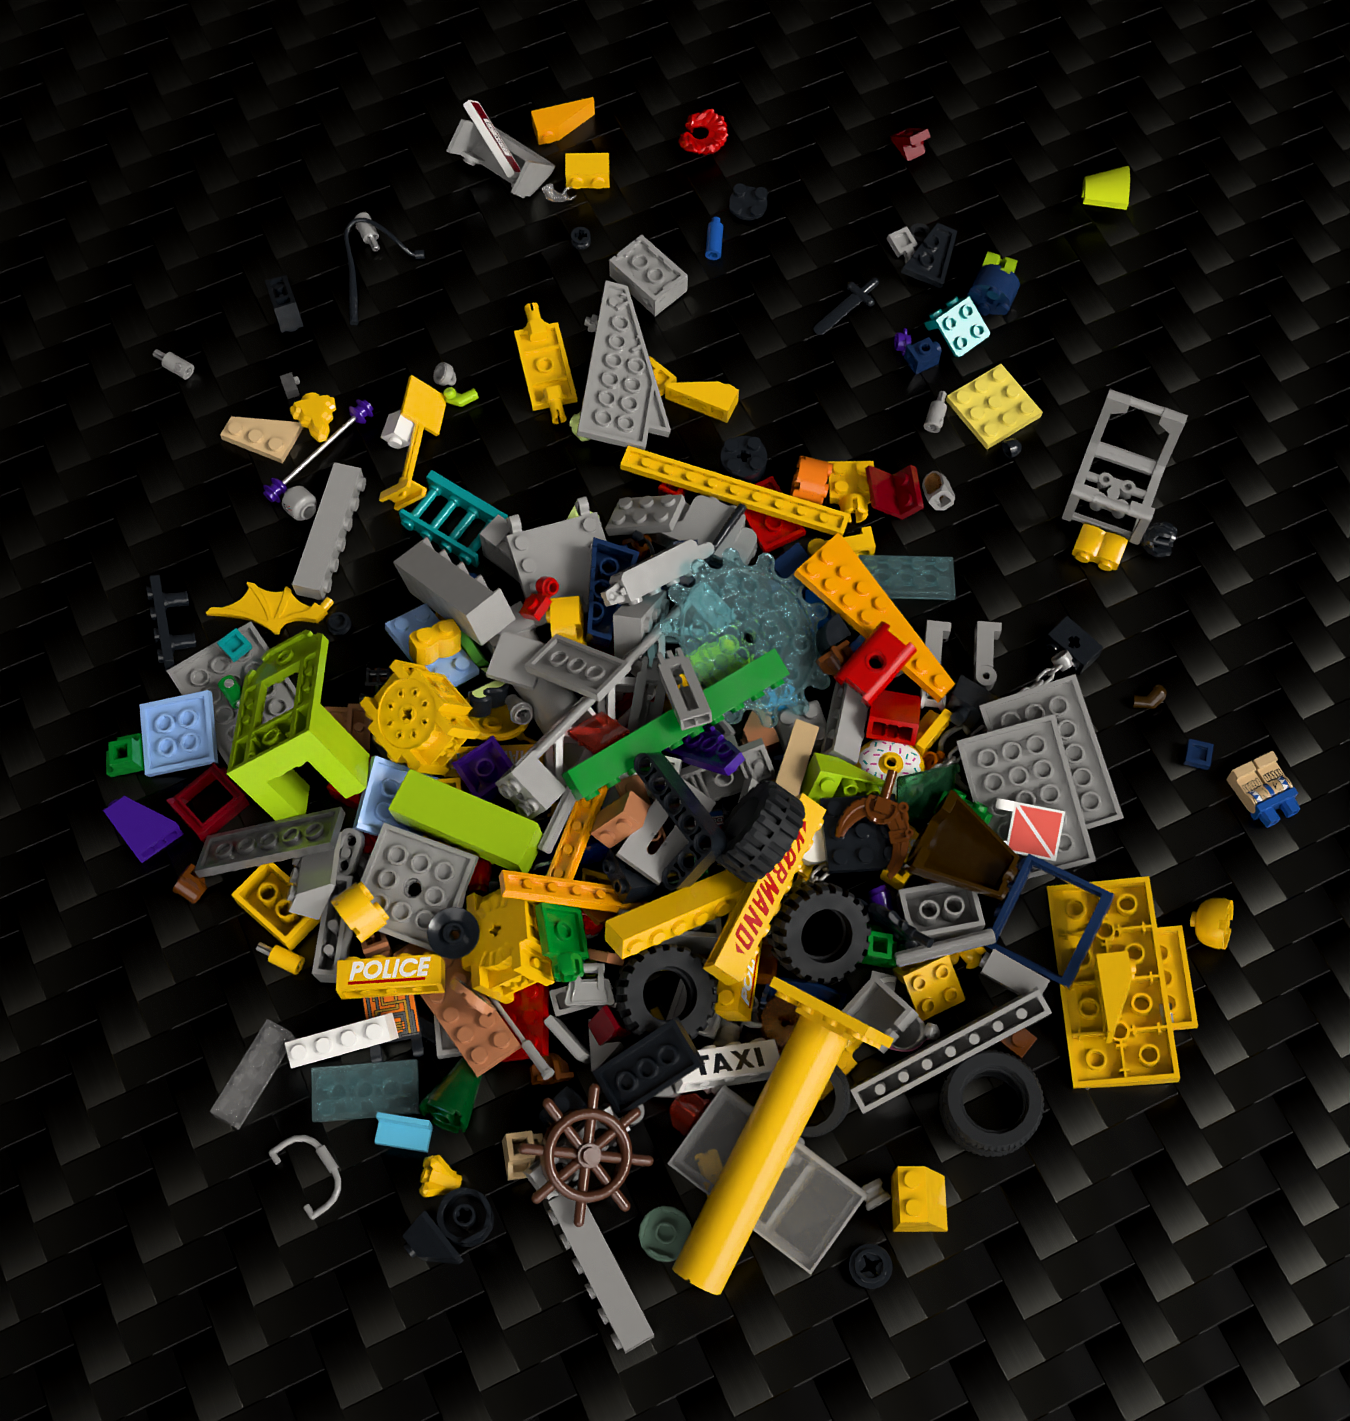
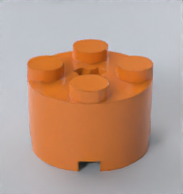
(811, 479)

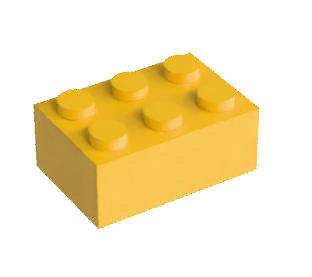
(264, 898)

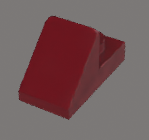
(911, 142)
(607, 1025)

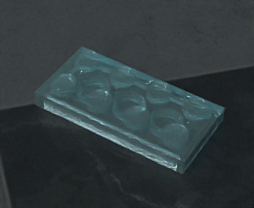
(913, 576)
(364, 1090)

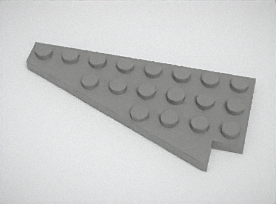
(620, 388)

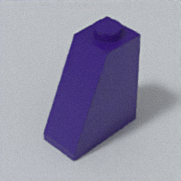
(141, 827)

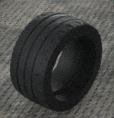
(840, 1108)

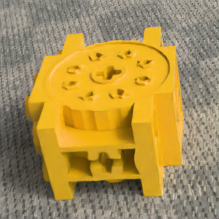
(419, 718)
(507, 947)

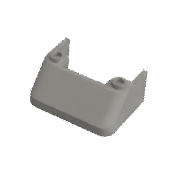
(471, 145)

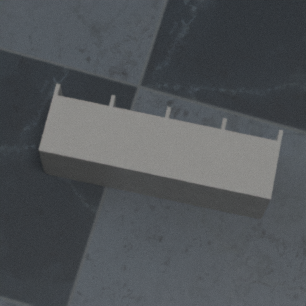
(454, 592)

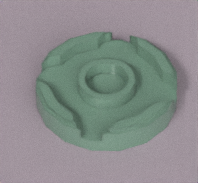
(664, 1233)

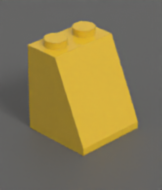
(918, 1200)

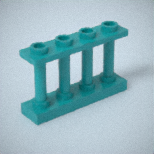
(457, 498)

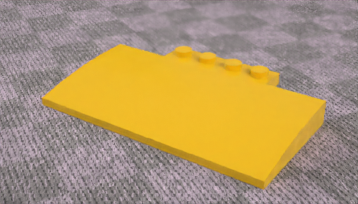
(1141, 1047)

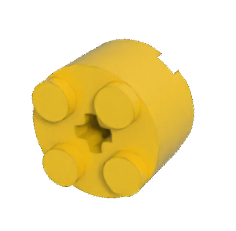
(358, 912)

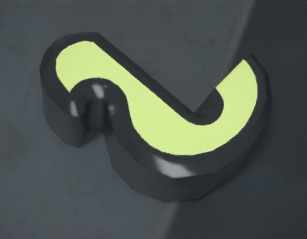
(488, 695)

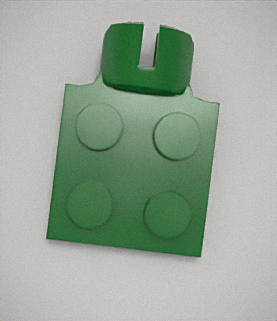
(562, 939)

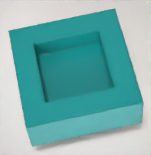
(234, 645)

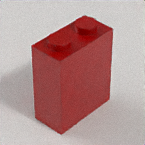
(894, 718)

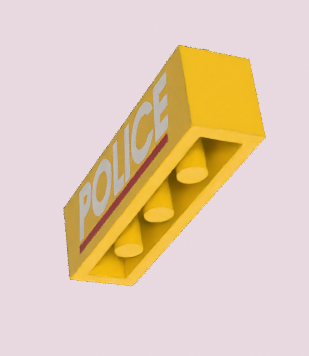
(390, 975)
(737, 1000)

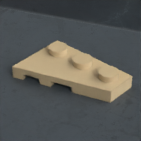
(263, 436)

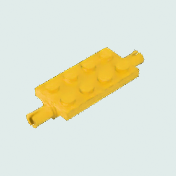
(545, 365)

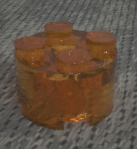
(771, 1021)

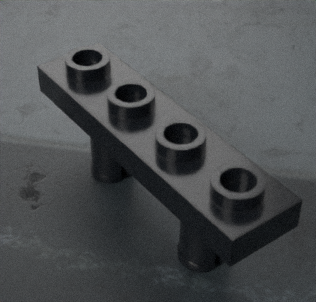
(161, 633)

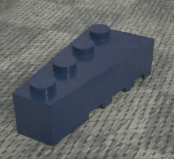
(605, 561)

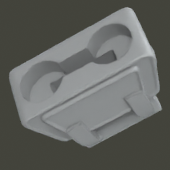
(590, 991)

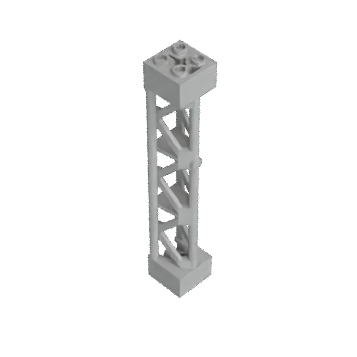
(538, 786)

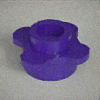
(901, 341)

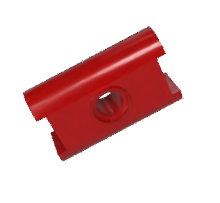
(880, 646)

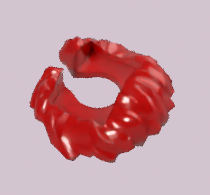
(717, 133)

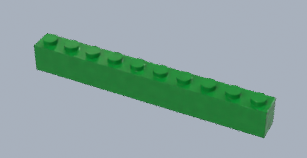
(665, 731)

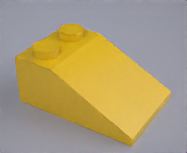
(1113, 978)

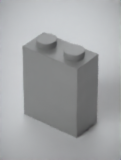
(1011, 973)

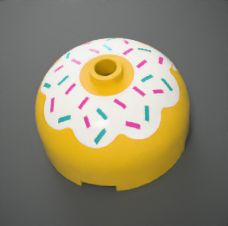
(878, 754)

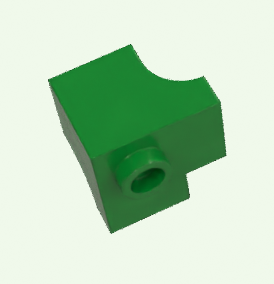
(125, 755)
(881, 948)

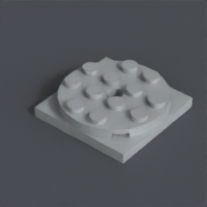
(407, 859)

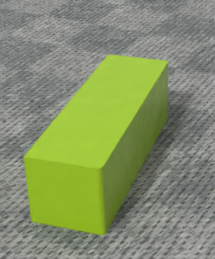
(466, 822)

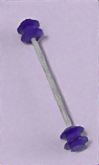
(357, 414)

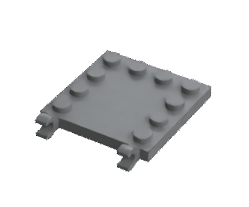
(557, 552)

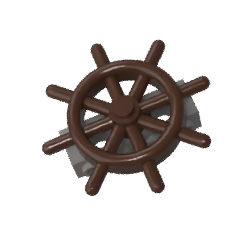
(581, 1152)

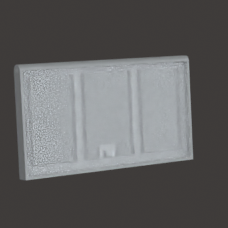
(808, 1201)

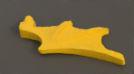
(272, 608)

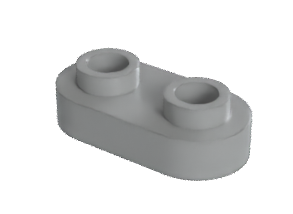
(350, 852)

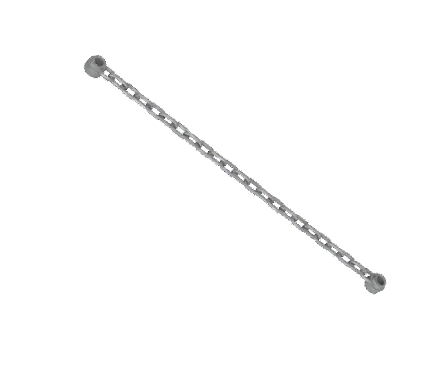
(1061, 662)

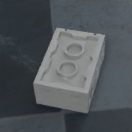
(649, 275)

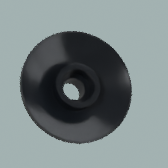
(444, 924)

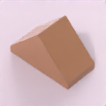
(376, 945)

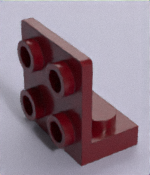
(895, 493)

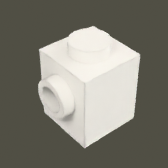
(397, 430)

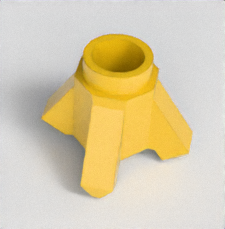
(438, 1177)

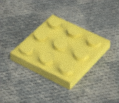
(994, 406)

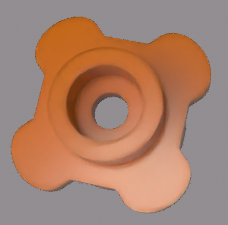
(931, 759)

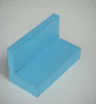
(403, 1132)

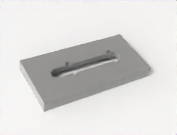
(635, 847)

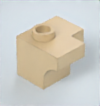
(514, 1160)

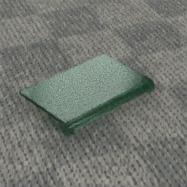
(924, 790)

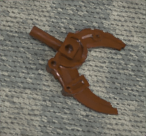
(882, 812)

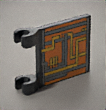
(405, 1017)

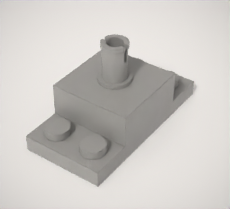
(717, 786)

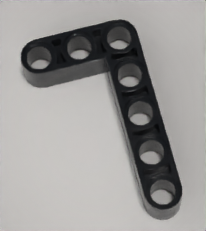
(683, 815)

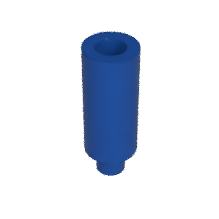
(714, 239)

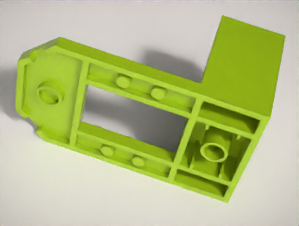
(267, 753)

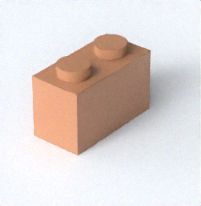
(620, 819)

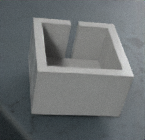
(495, 545)
(881, 1009)

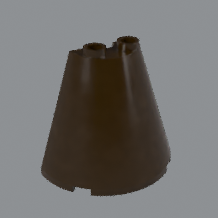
(962, 851)

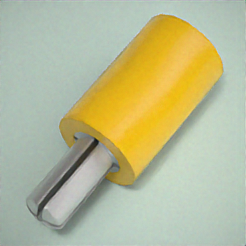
(283, 958)

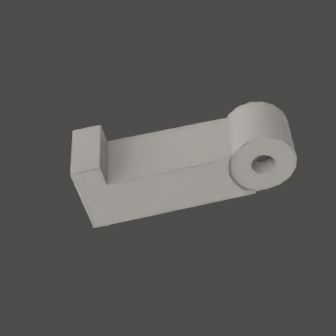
(934, 634)
(983, 653)

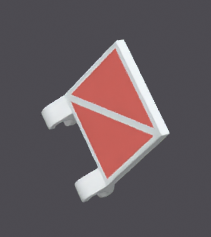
(1033, 829)

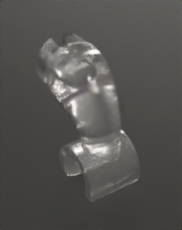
(555, 196)

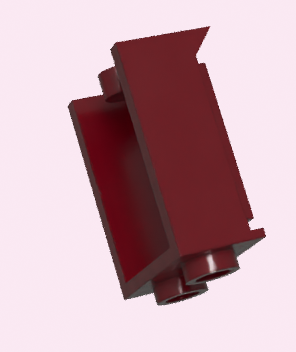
(222, 816)

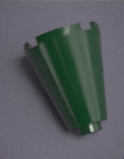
(452, 1098)

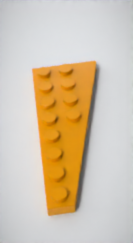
(852, 591)

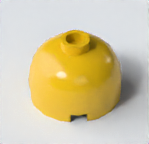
(1213, 922)

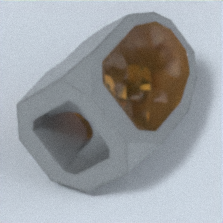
(938, 491)

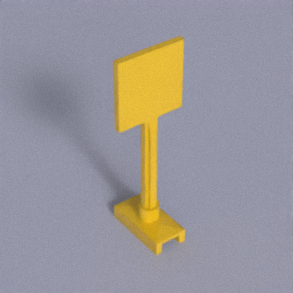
(426, 410)

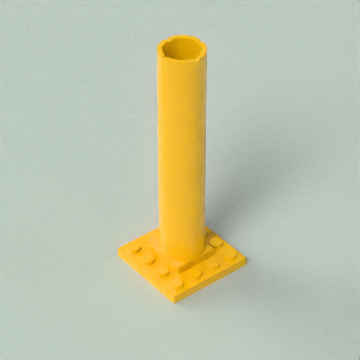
(769, 1136)

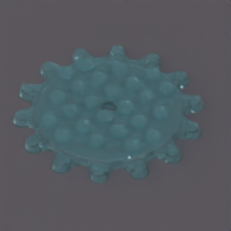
(753, 602)

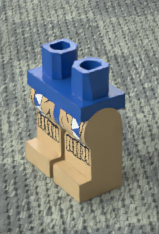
(1264, 789)

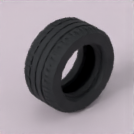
(1017, 1077)

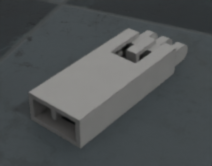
(689, 701)

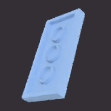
(456, 668)

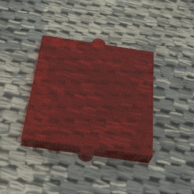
(598, 732)

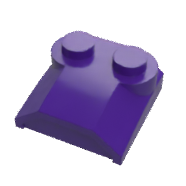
(483, 768)

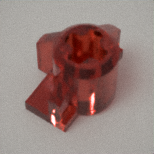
(686, 1111)

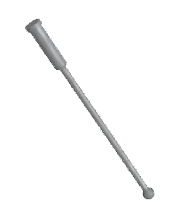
(527, 1045)

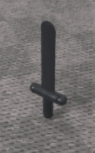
(858, 295)

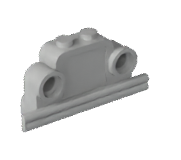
(703, 522)

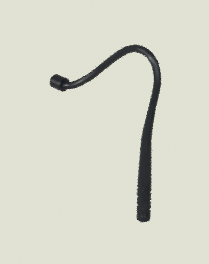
(353, 297)
(726, 529)

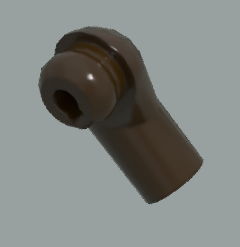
(1152, 700)

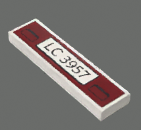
(492, 139)

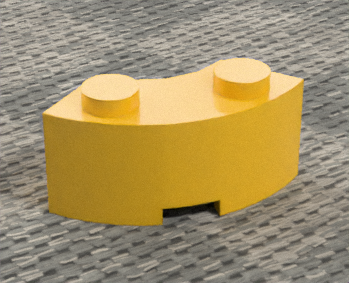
(567, 618)

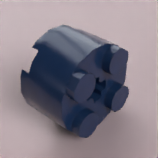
(993, 290)

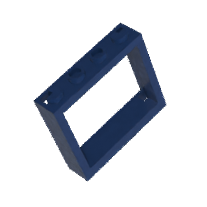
(1015, 888)

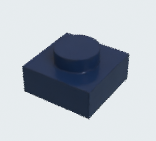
(1198, 754)

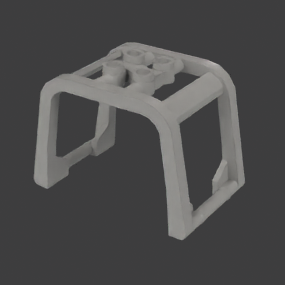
(1119, 403)

